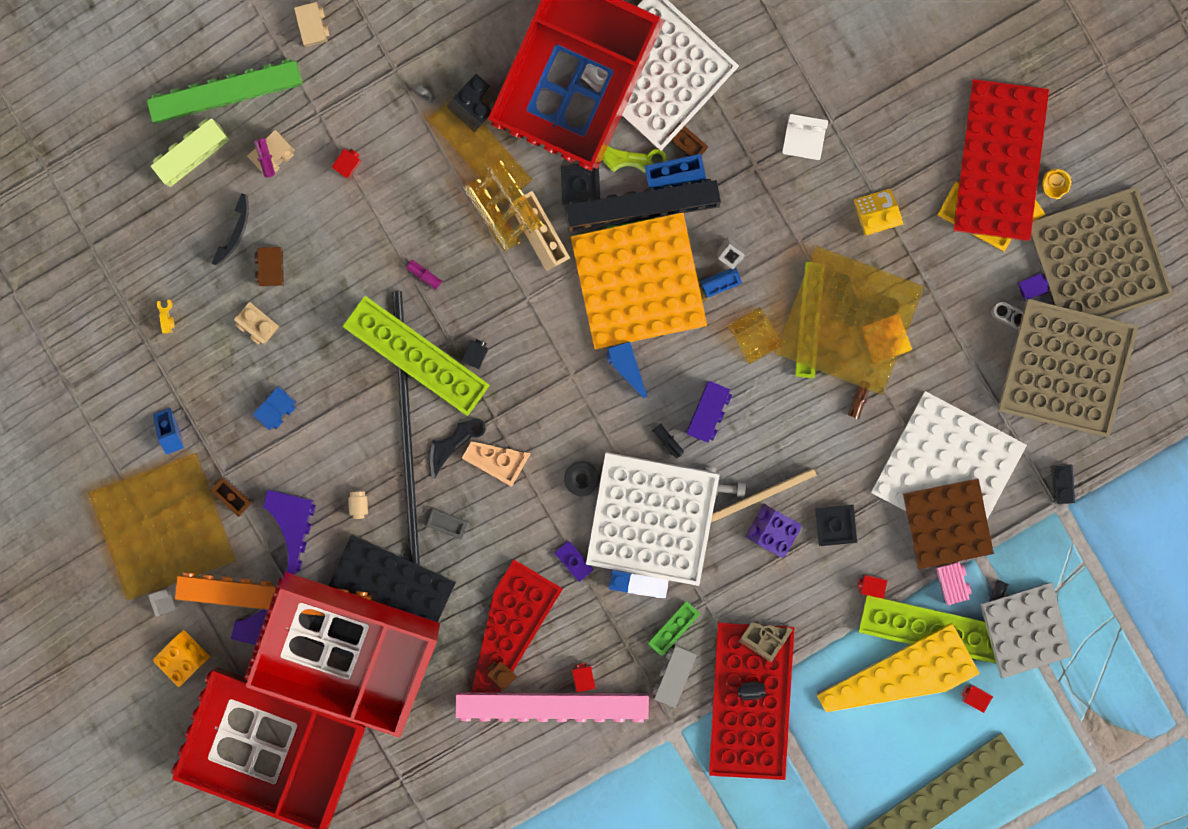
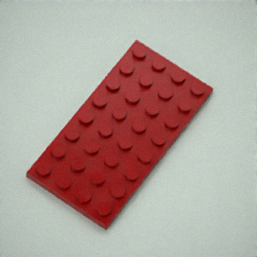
(1001, 160)
(750, 735)

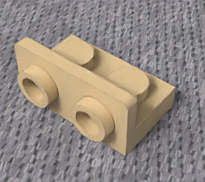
(256, 324)

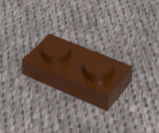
(688, 142)

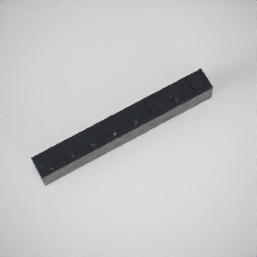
(642, 205)

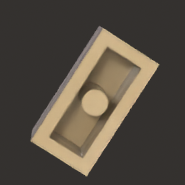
(311, 24)

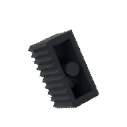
(1063, 484)

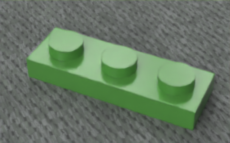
(674, 628)

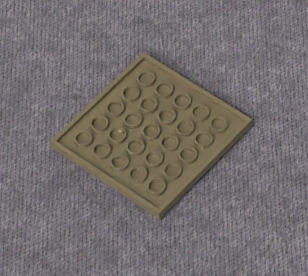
(1102, 256)
(1067, 368)

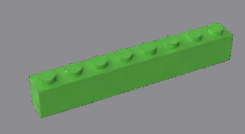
(224, 92)

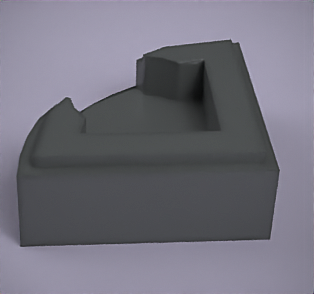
(425, 94)

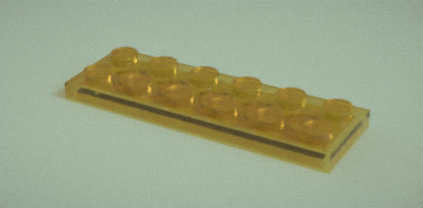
(477, 149)

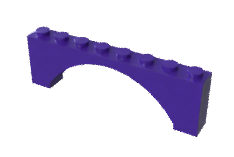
(293, 518)

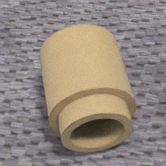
(358, 504)

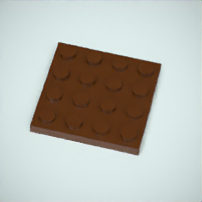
(948, 523)

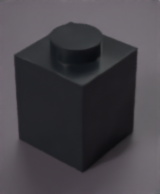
(475, 354)

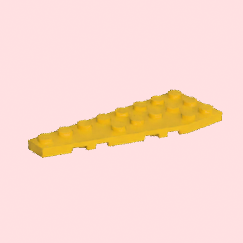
(917, 670)

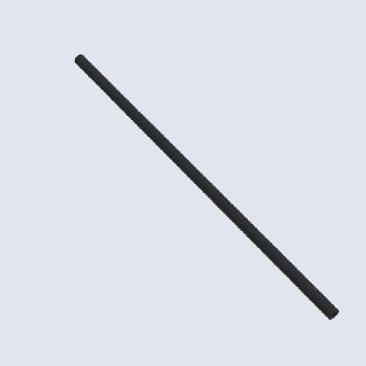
(407, 445)

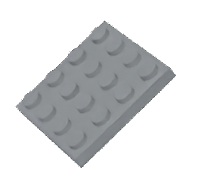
(1026, 630)

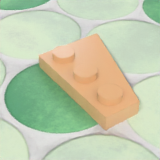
(496, 461)

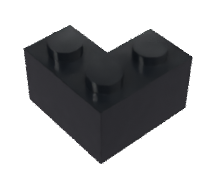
(467, 103)

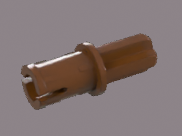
(858, 402)

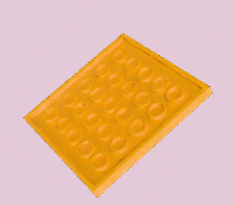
(639, 281)

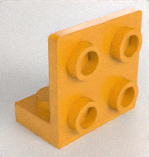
(181, 658)

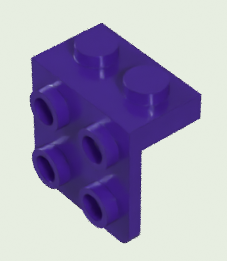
(773, 531)

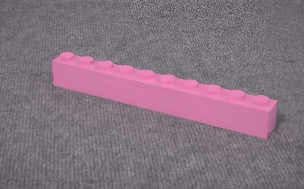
(552, 706)

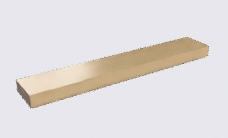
(763, 494)

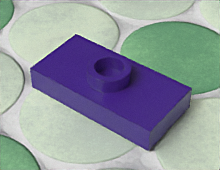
(573, 561)

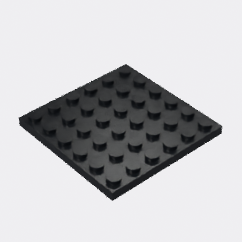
(388, 581)

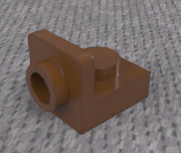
(501, 674)

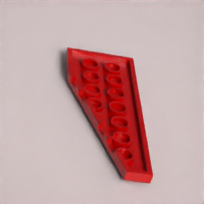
(513, 620)

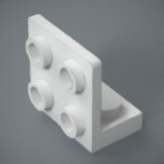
(804, 137)

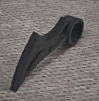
(443, 449)

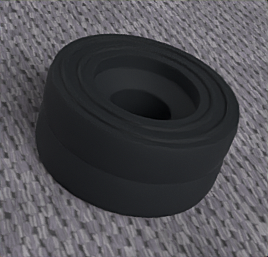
(581, 489)

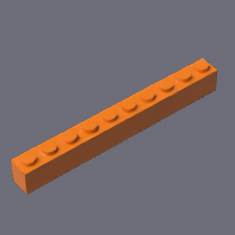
(231, 592)

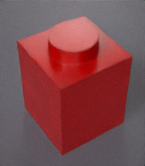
(347, 163)
(872, 586)
(583, 677)
(976, 697)

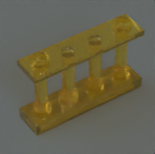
(490, 212)

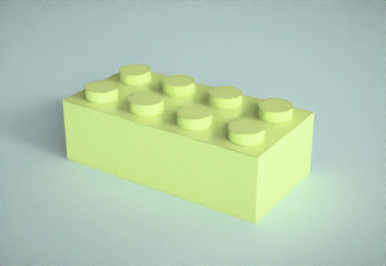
(190, 152)

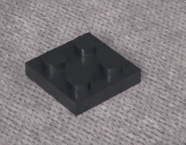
(579, 184)
(836, 525)

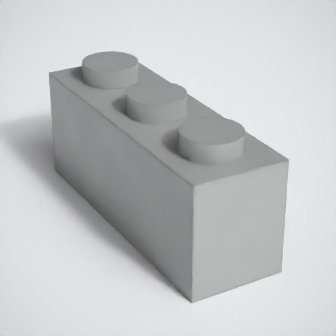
(674, 675)

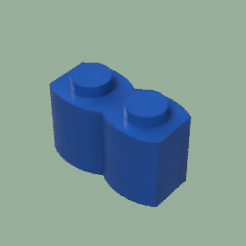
(275, 408)

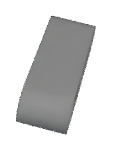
(1008, 318)

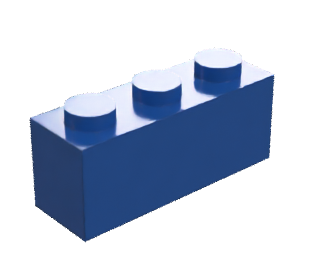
(675, 172)

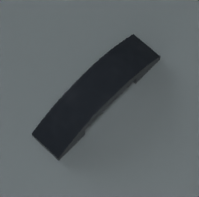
(243, 208)

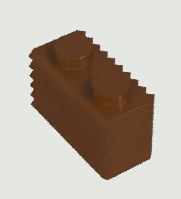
(231, 496)

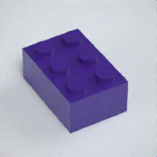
(709, 412)

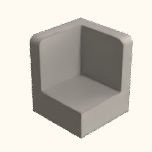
(162, 601)

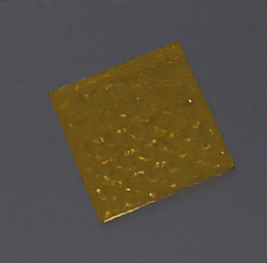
(849, 320)
(161, 526)

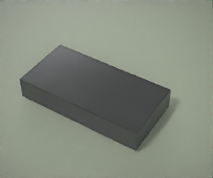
(447, 523)

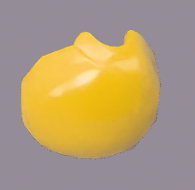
(1056, 183)

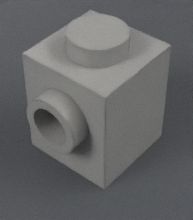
(730, 253)

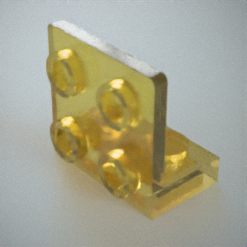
(754, 335)

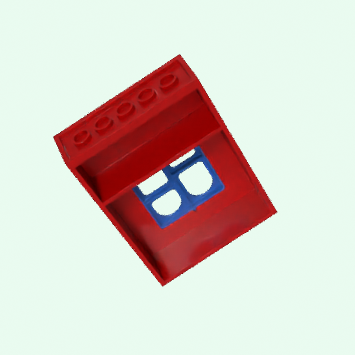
(597, 33)

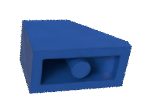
(168, 431)

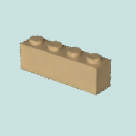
(544, 240)

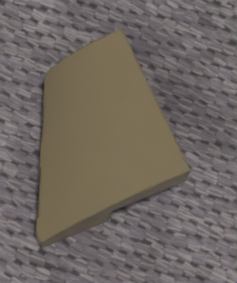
(765, 639)

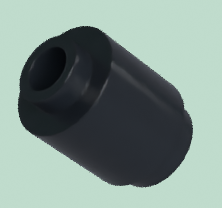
(751, 690)

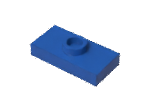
(721, 282)

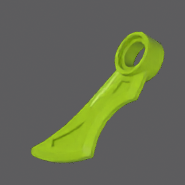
(618, 158)

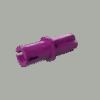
(264, 158)
(424, 274)

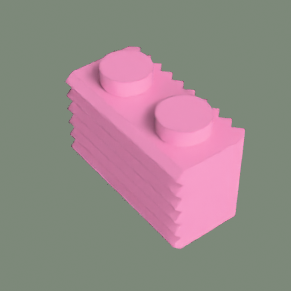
(953, 583)

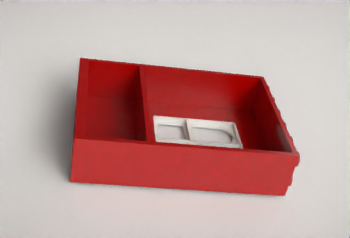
(385, 663)
(311, 764)

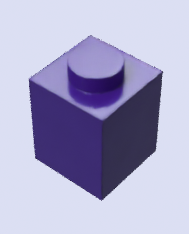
(1033, 286)

